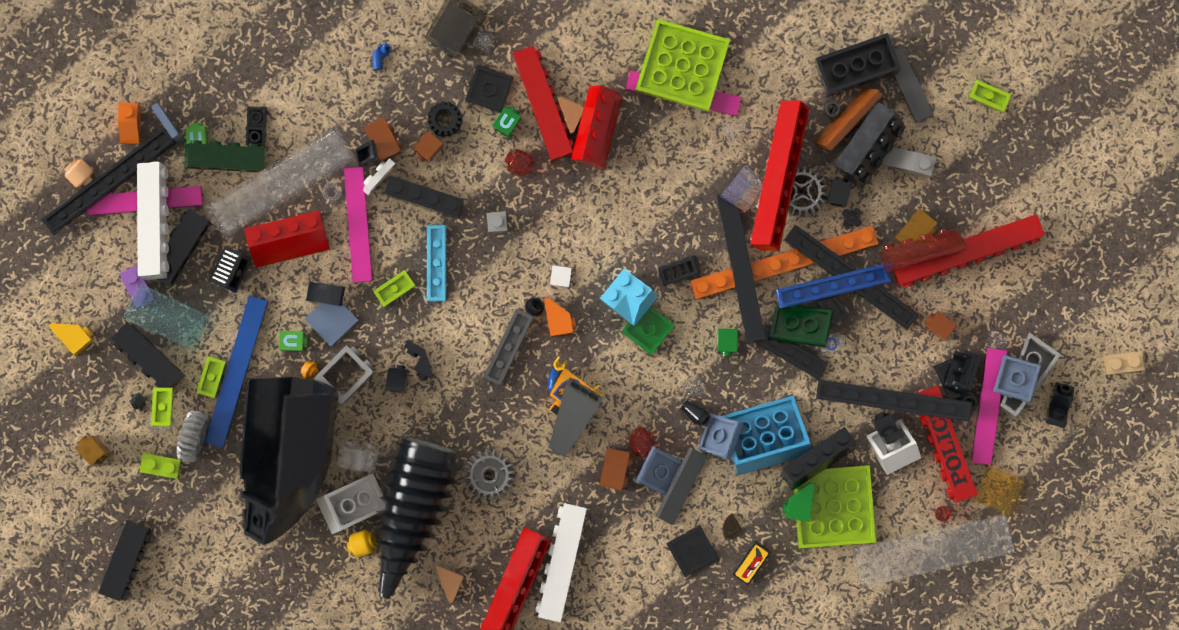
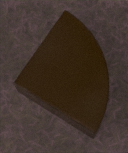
(730, 526)

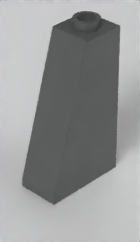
(574, 413)

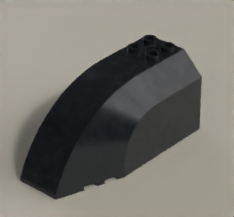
(284, 451)

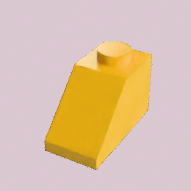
(73, 336)

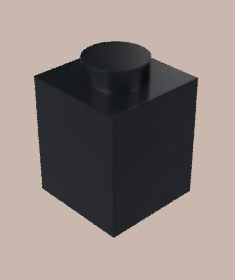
(839, 192)

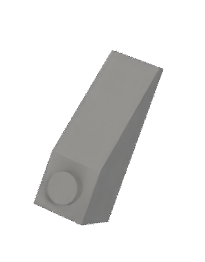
(910, 162)

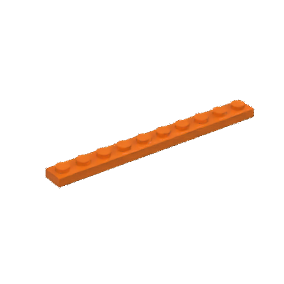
(784, 262)

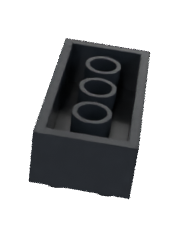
(857, 65)
(870, 145)

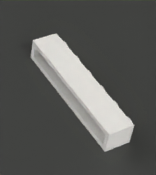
(152, 220)
(562, 562)

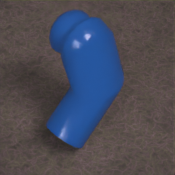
(379, 54)

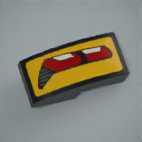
(752, 563)

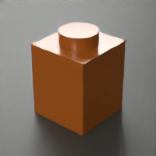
(427, 147)
(939, 325)

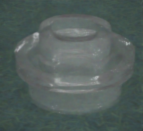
(325, 190)

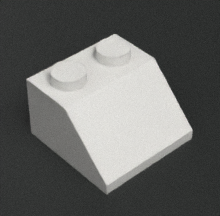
(896, 453)

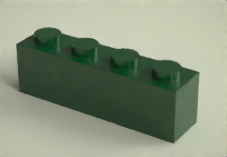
(224, 157)

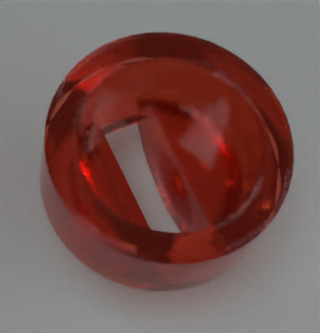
(938, 513)

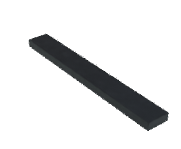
(108, 181)
(836, 265)
(741, 271)
(894, 400)

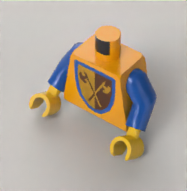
(557, 381)

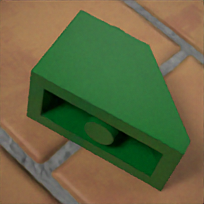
(800, 504)

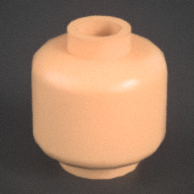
(79, 173)

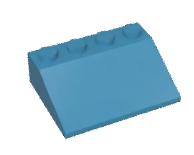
(769, 435)

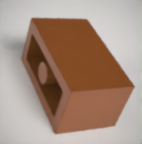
(385, 143)
(615, 468)

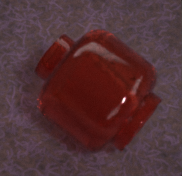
(519, 162)
(641, 441)

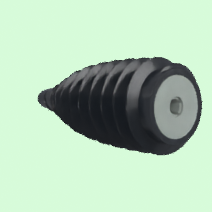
(411, 505)

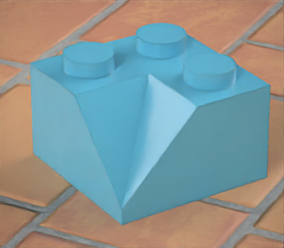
(629, 297)

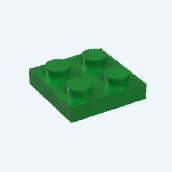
(649, 330)

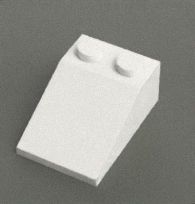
(351, 503)

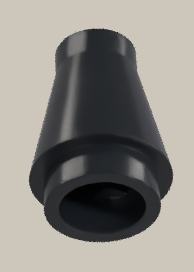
(696, 414)

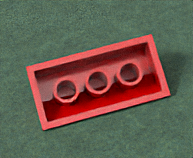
(597, 126)
(287, 239)

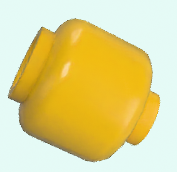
(362, 543)

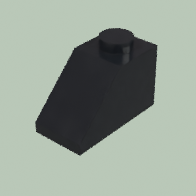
(397, 379)

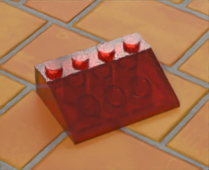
(922, 251)

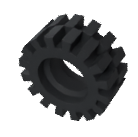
(436, 111)

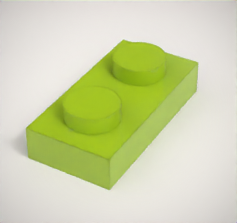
(989, 96)
(394, 288)
(211, 377)
(162, 407)
(160, 466)

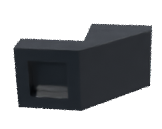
(423, 365)
(1059, 405)
(886, 427)

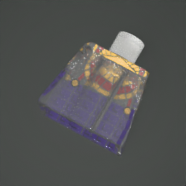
(743, 189)

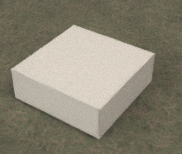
(560, 276)

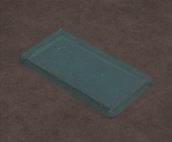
(165, 316)

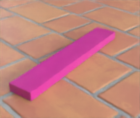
(721, 101)
(128, 201)
(358, 225)
(988, 409)

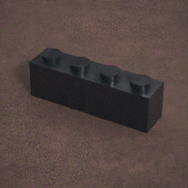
(424, 197)
(183, 243)
(148, 356)
(818, 458)
(124, 561)

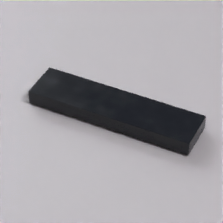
(794, 355)

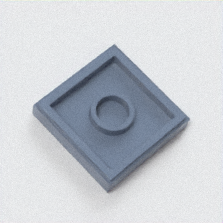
(167, 123)
(331, 322)
(1017, 378)
(720, 436)
(659, 470)

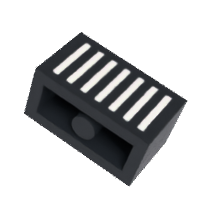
(230, 269)

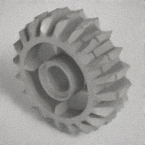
(501, 479)

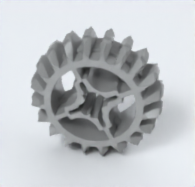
(808, 197)
(192, 436)

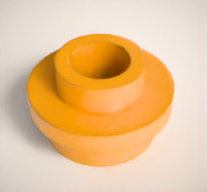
(309, 369)

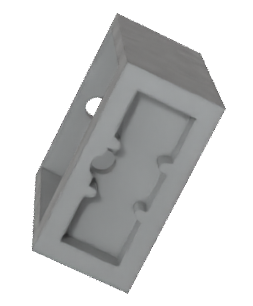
(366, 365)

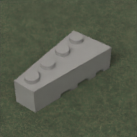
(1036, 352)

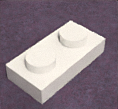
(373, 181)

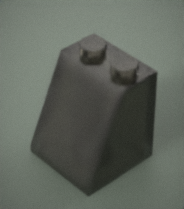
(455, 26)

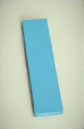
(436, 263)

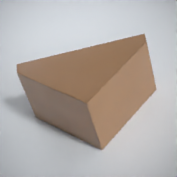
(571, 112)
(450, 581)

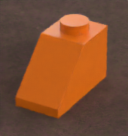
(129, 122)
(559, 319)

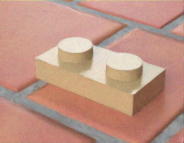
(1123, 363)

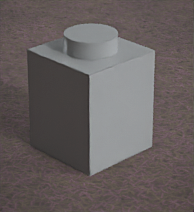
(497, 222)

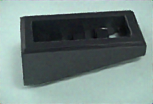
(366, 154)
(695, 264)

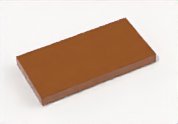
(848, 118)

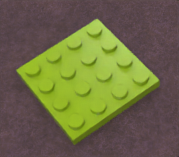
(682, 65)
(840, 509)

